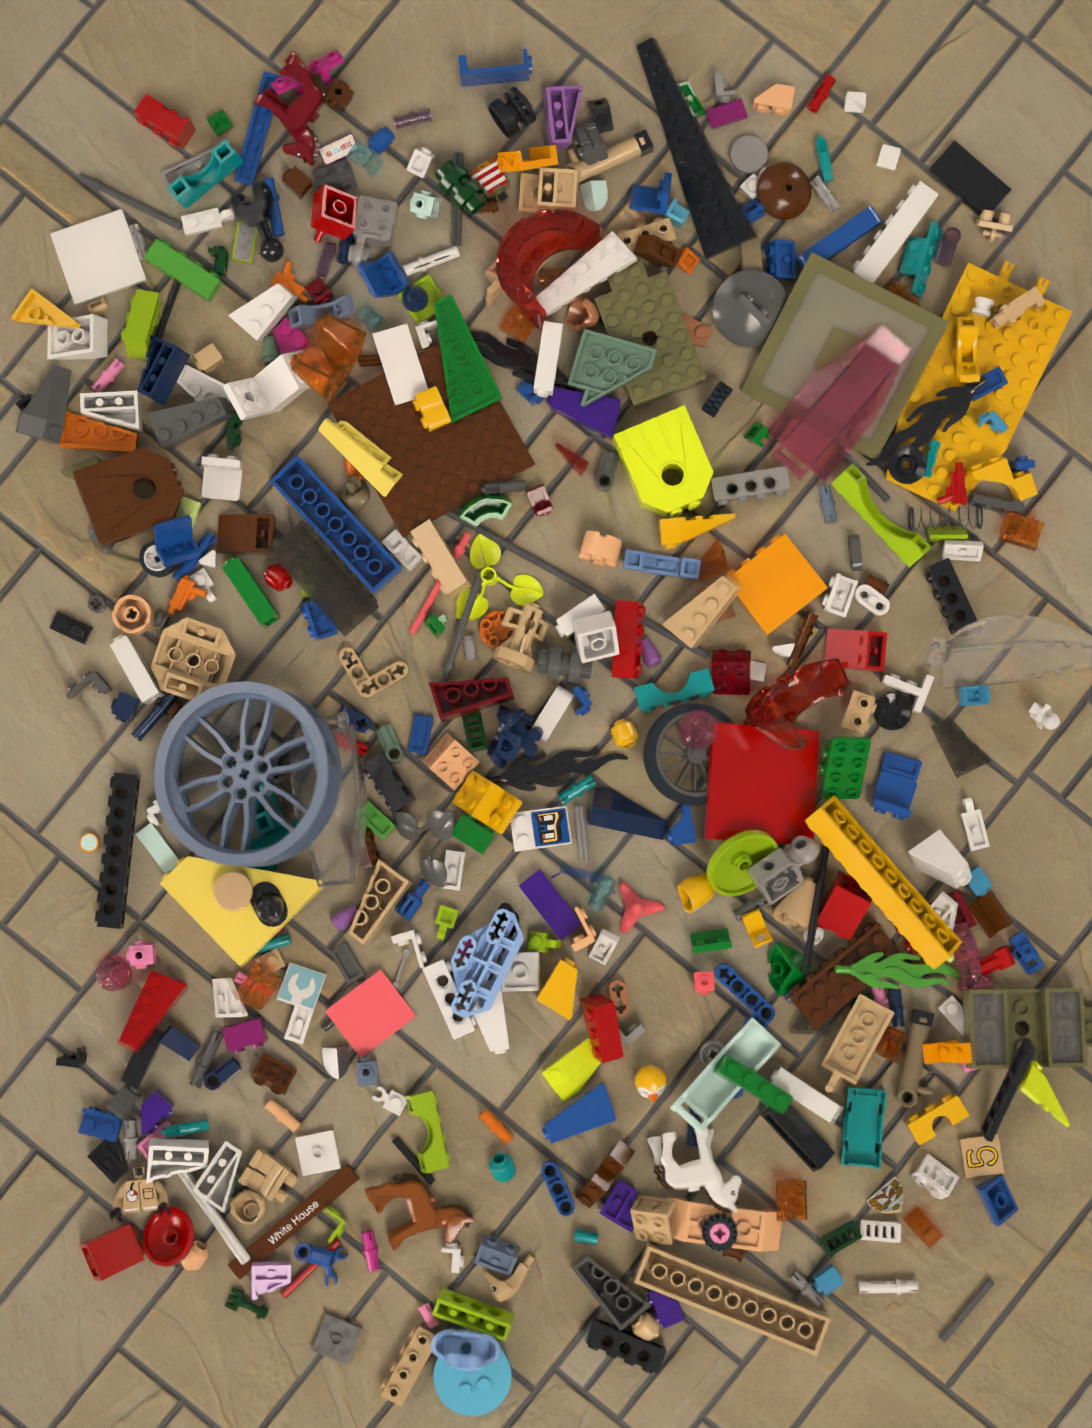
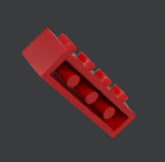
(629, 634)

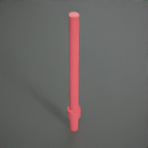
(458, 551)

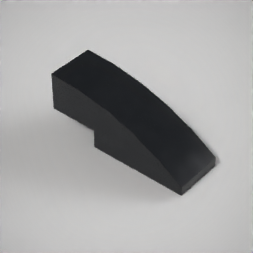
(141, 1061)

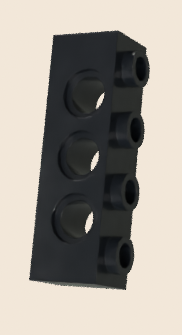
(945, 569)
(601, 1328)

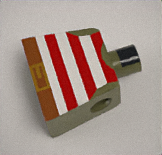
(492, 180)

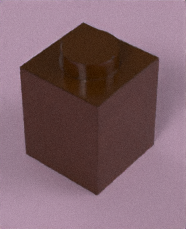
(297, 182)

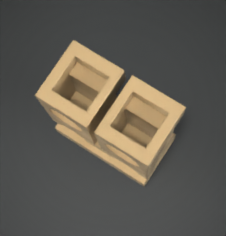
(1009, 314)
(267, 1175)

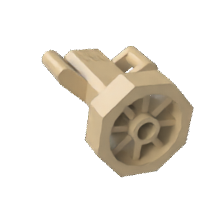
(517, 649)

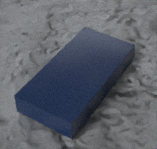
(179, 1042)

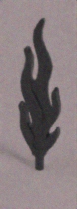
(510, 358)
(933, 414)
(548, 771)

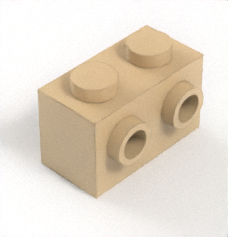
(858, 712)

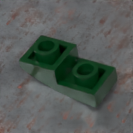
(233, 435)

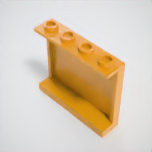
(776, 583)

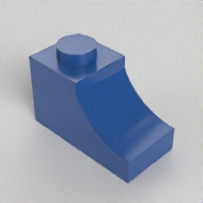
(683, 831)

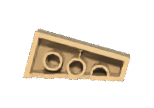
(700, 615)
(378, 902)

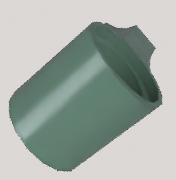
(389, 742)

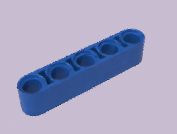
(843, 236)

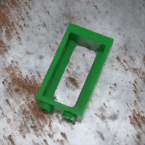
(250, 592)

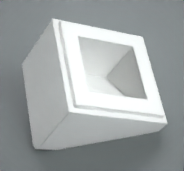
(855, 102)

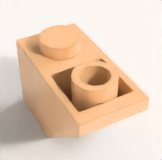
(776, 100)

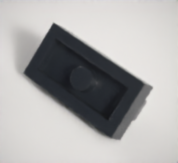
(71, 628)

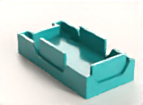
(863, 1127)

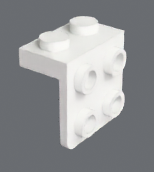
(221, 477)

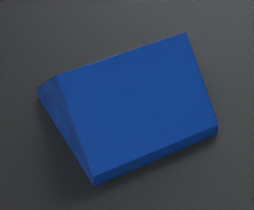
(997, 1199)

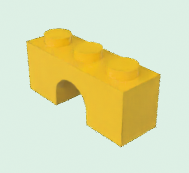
(921, 1124)

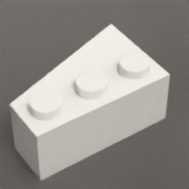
(116, 408)

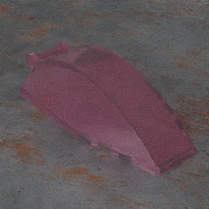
(839, 404)

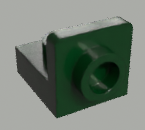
(222, 261)

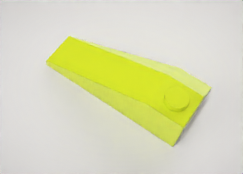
(572, 1070)
(1039, 1090)

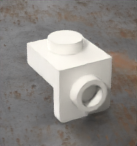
(152, 816)
(457, 1259)

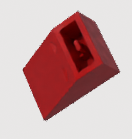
(857, 649)

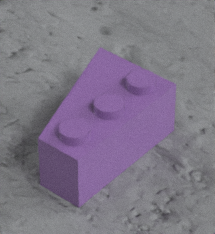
(560, 113)

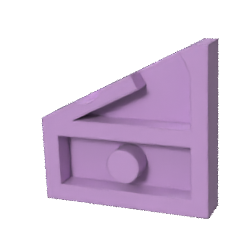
(269, 1276)

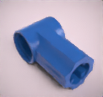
(315, 1255)

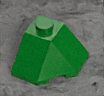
(785, 968)

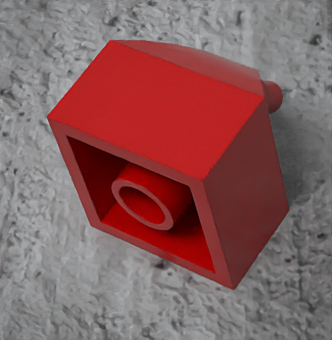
(333, 213)

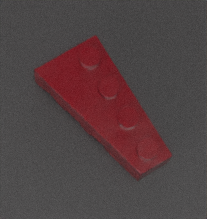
(469, 696)

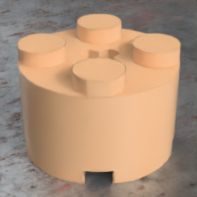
(600, 549)
(123, 610)

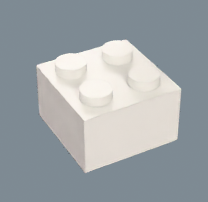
(595, 637)

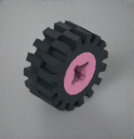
(717, 399)
(720, 1225)

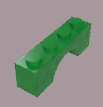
(753, 1083)

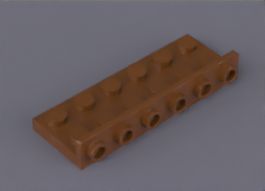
(829, 991)

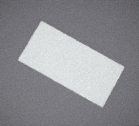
(400, 363)

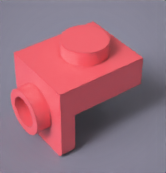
(703, 982)

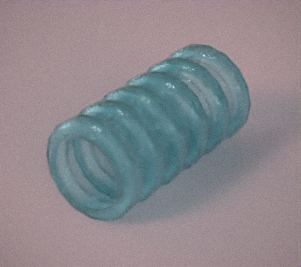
(601, 893)

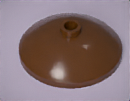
(774, 196)

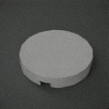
(748, 154)

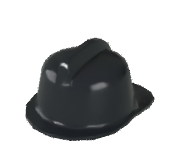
(269, 904)

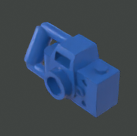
(1026, 952)

